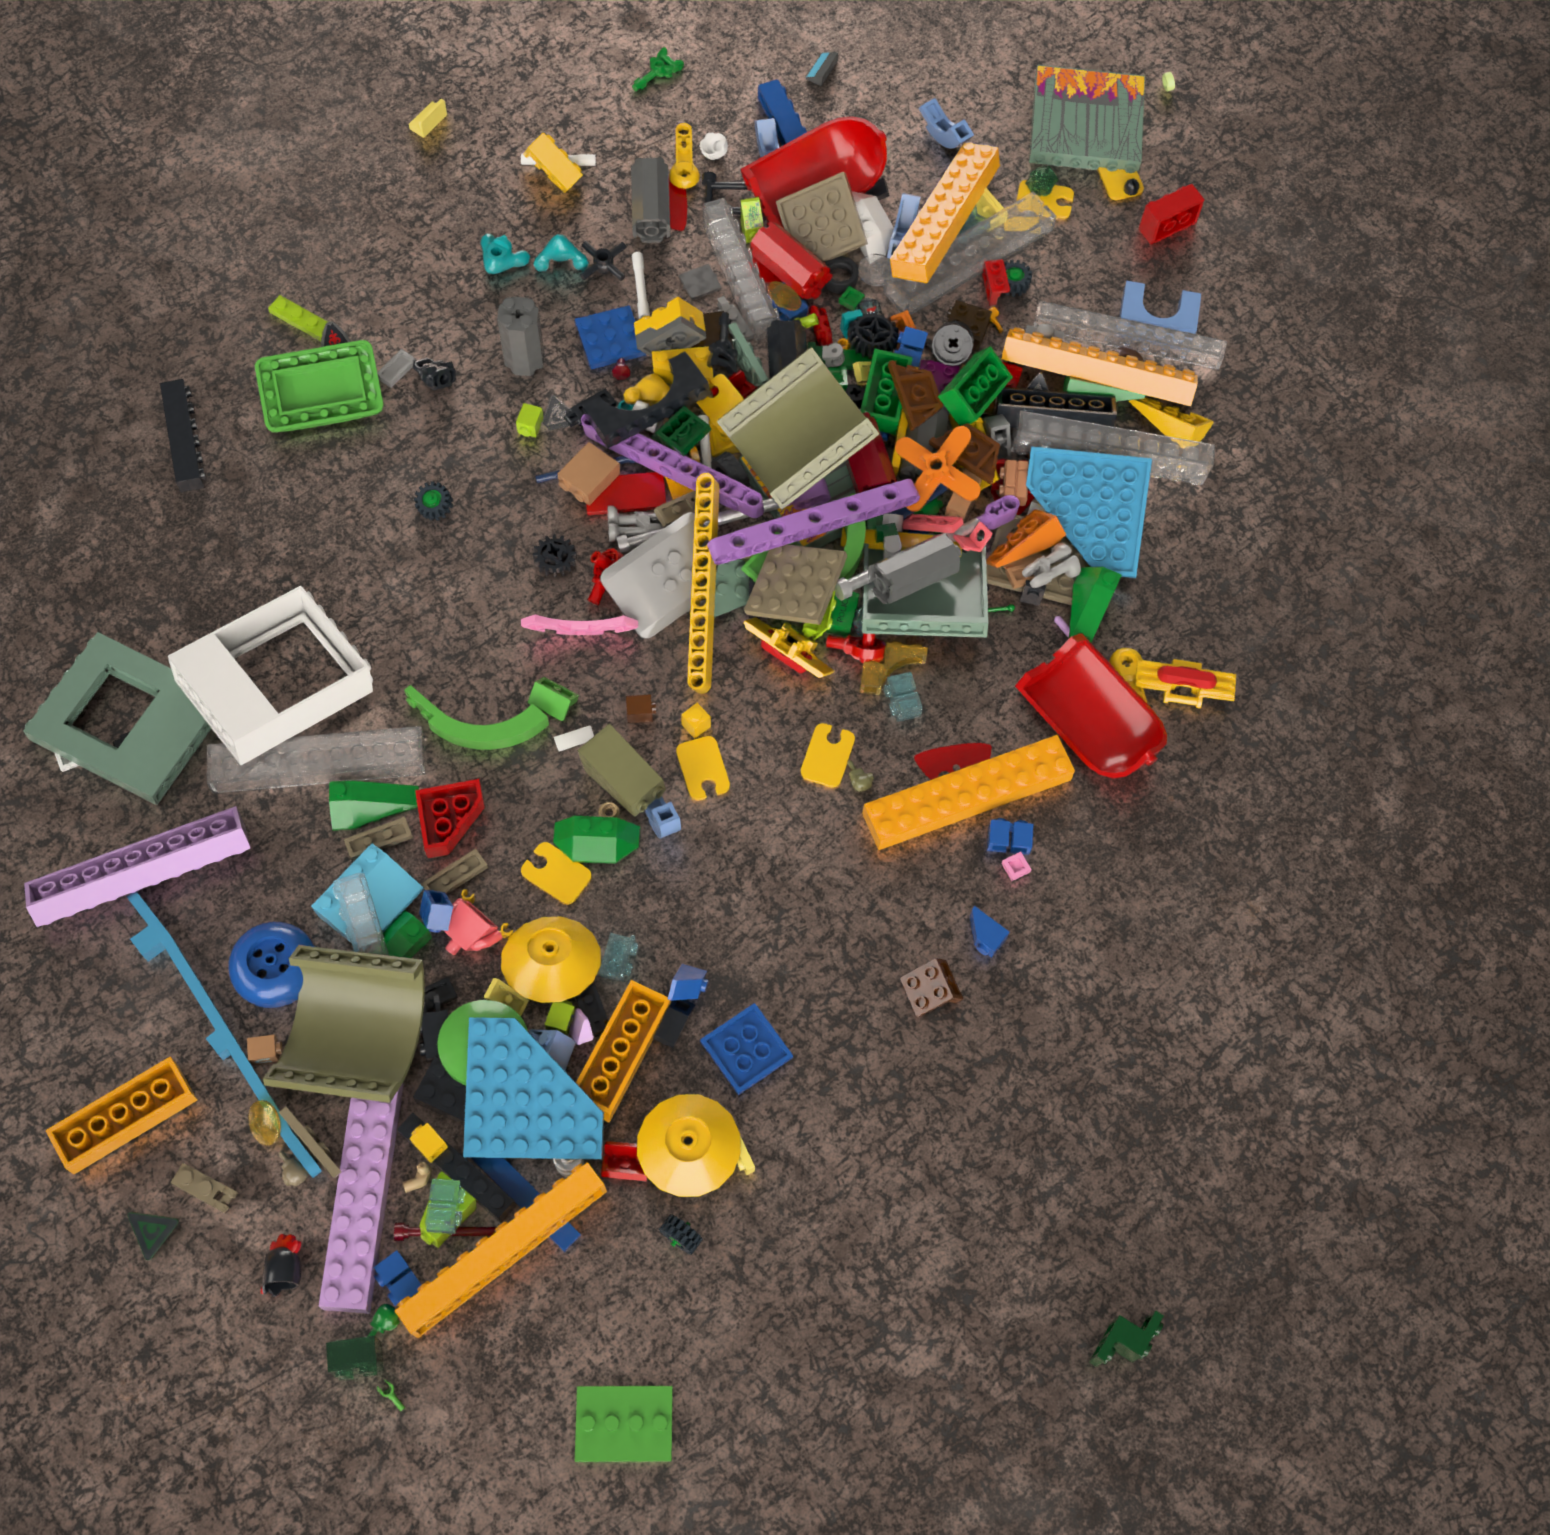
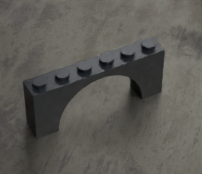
(618, 424)

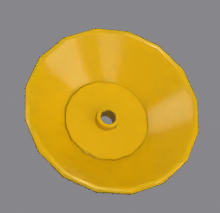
(553, 974)
(693, 1167)

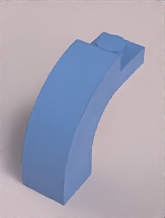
(941, 128)
(766, 136)
(663, 818)

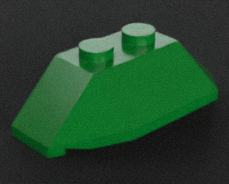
(596, 838)

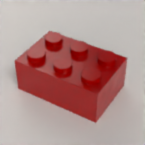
(1171, 213)

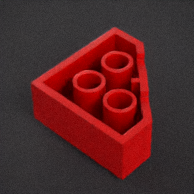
(447, 814)

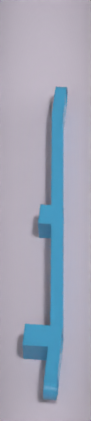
(152, 942)

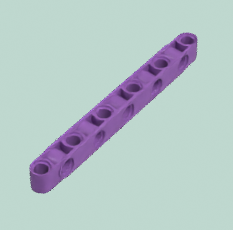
(683, 470)
(799, 524)

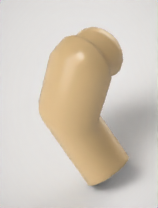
(421, 1178)

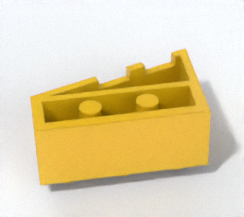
(554, 162)
(698, 355)

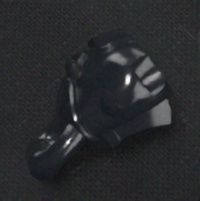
(435, 373)

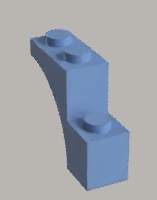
(906, 215)

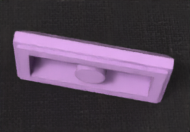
(580, 1028)

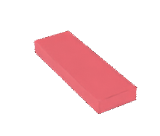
(932, 523)

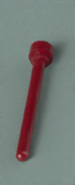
(403, 1231)

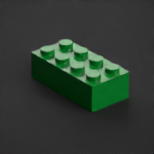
(975, 386)
(880, 392)

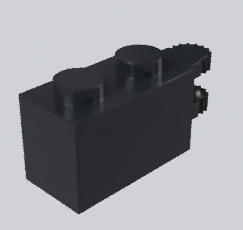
(430, 1029)

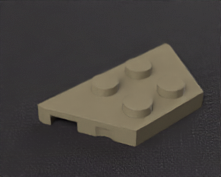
(310, 1140)

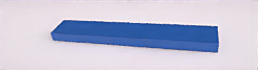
(523, 1193)

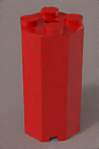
(790, 261)

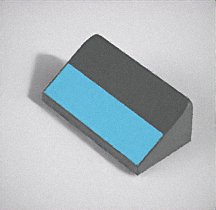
(822, 68)

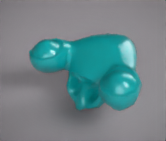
(560, 249)
(499, 255)

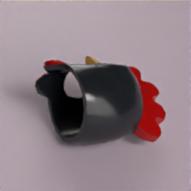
(282, 1265)

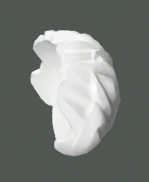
(714, 146)

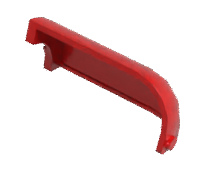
(831, 148)
(1094, 710)

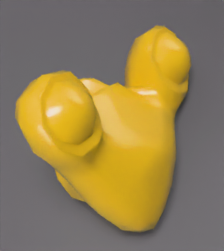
(649, 390)

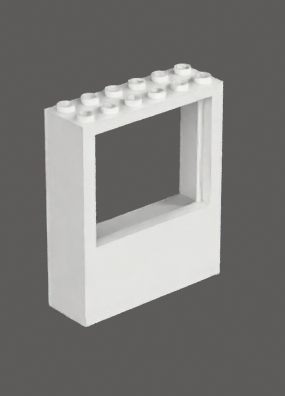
(232, 700)

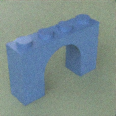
(1185, 319)

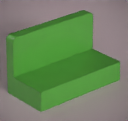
(552, 698)

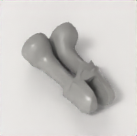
(644, 522)
(1041, 566)

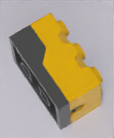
(670, 328)

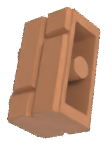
(1014, 480)

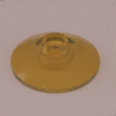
(784, 296)
(264, 1122)

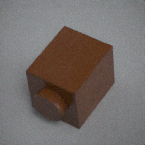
(640, 708)

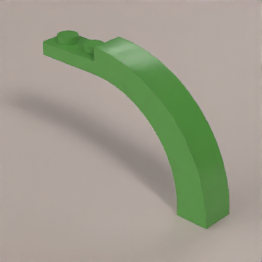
(854, 547)
(479, 737)

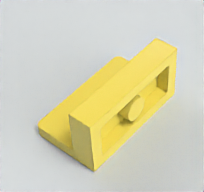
(428, 118)

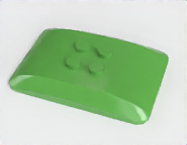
(319, 386)

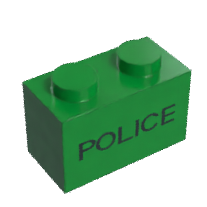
(843, 615)

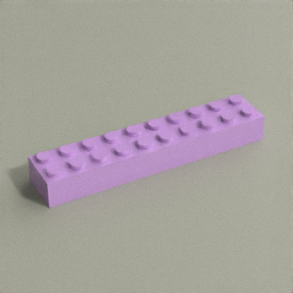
(136, 866)
(360, 1205)

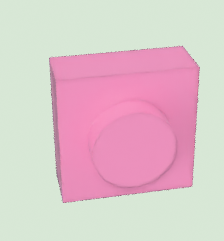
(1016, 866)

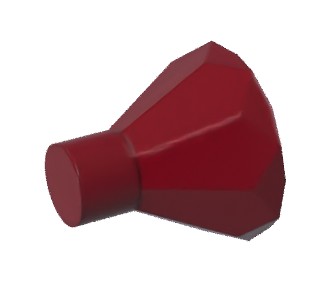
(621, 370)

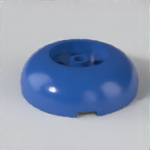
(277, 987)

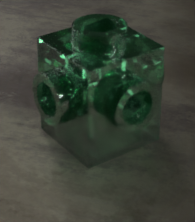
(1042, 180)

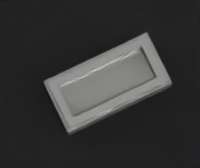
(396, 368)

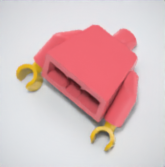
(471, 928)

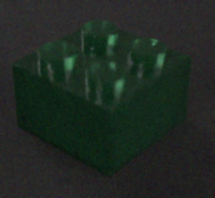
(354, 1357)

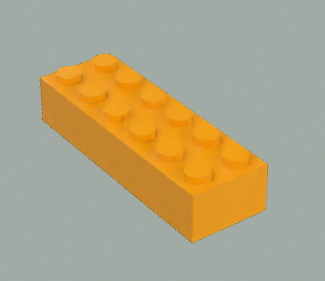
(622, 1047)
(121, 1115)

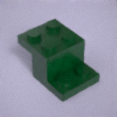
(682, 431)
(1127, 1339)

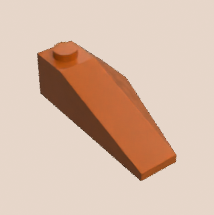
(1034, 534)

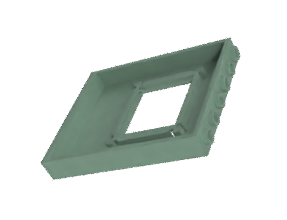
(157, 743)

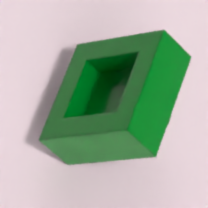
(851, 298)

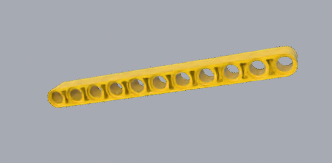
(707, 591)

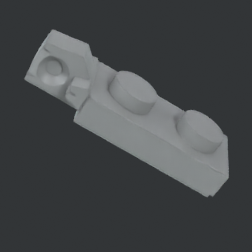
(735, 316)

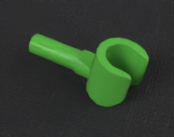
(391, 1395)

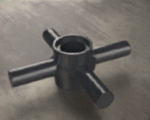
(603, 260)

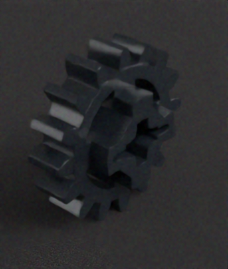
(547, 561)

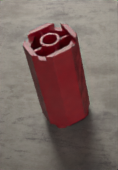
(871, 464)

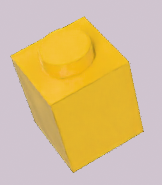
(696, 720)
(428, 1142)

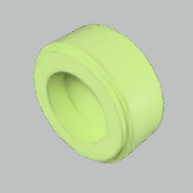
(1168, 81)

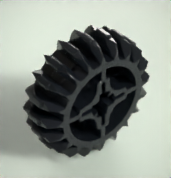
(862, 330)

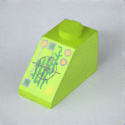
(751, 217)

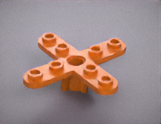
(947, 474)

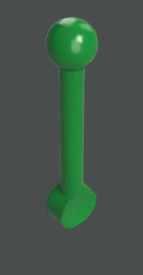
(1010, 608)

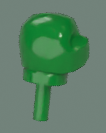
(384, 1319)

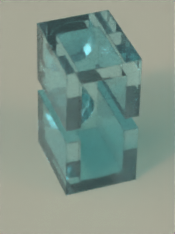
(904, 700)
(444, 1206)

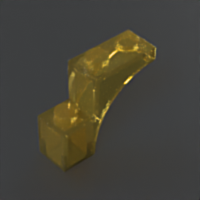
(896, 656)

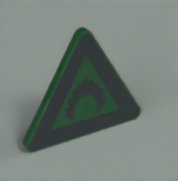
(151, 1231)

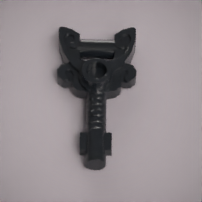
(723, 347)

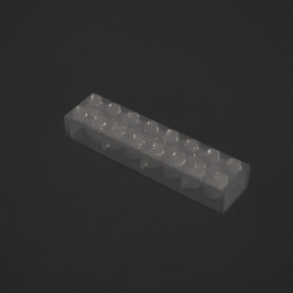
(739, 268)

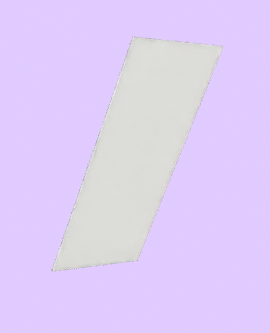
(574, 738)

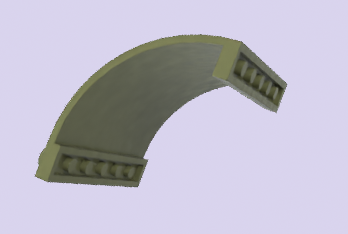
(797, 428)
(352, 1024)

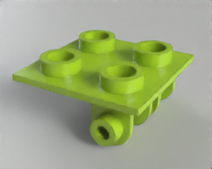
(816, 630)

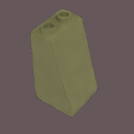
(621, 770)

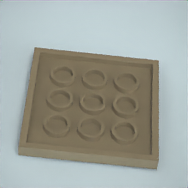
(824, 218)
(796, 583)

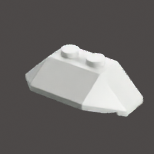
(875, 224)

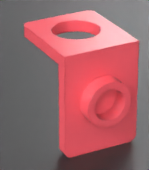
(971, 542)

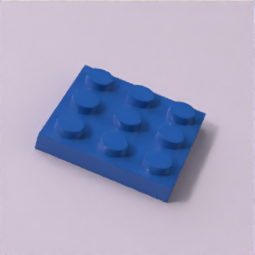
(608, 336)
(746, 1049)

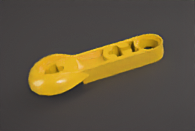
(684, 163)
(1127, 673)

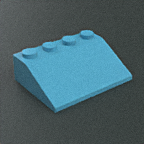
(388, 884)

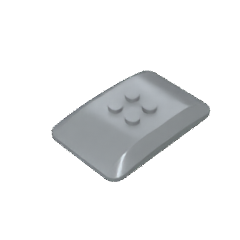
(656, 577)

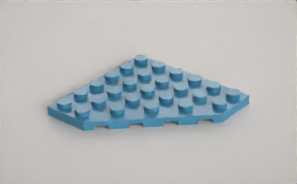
(1096, 502)
(523, 1099)

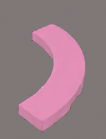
(567, 627)

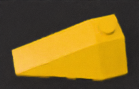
(1171, 421)

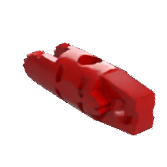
(823, 330)

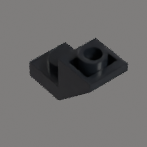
(674, 1022)

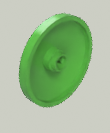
(455, 1029)

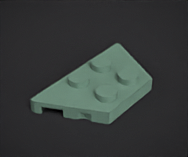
(746, 359)
(730, 587)

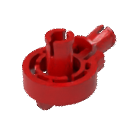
(601, 561)
(860, 648)

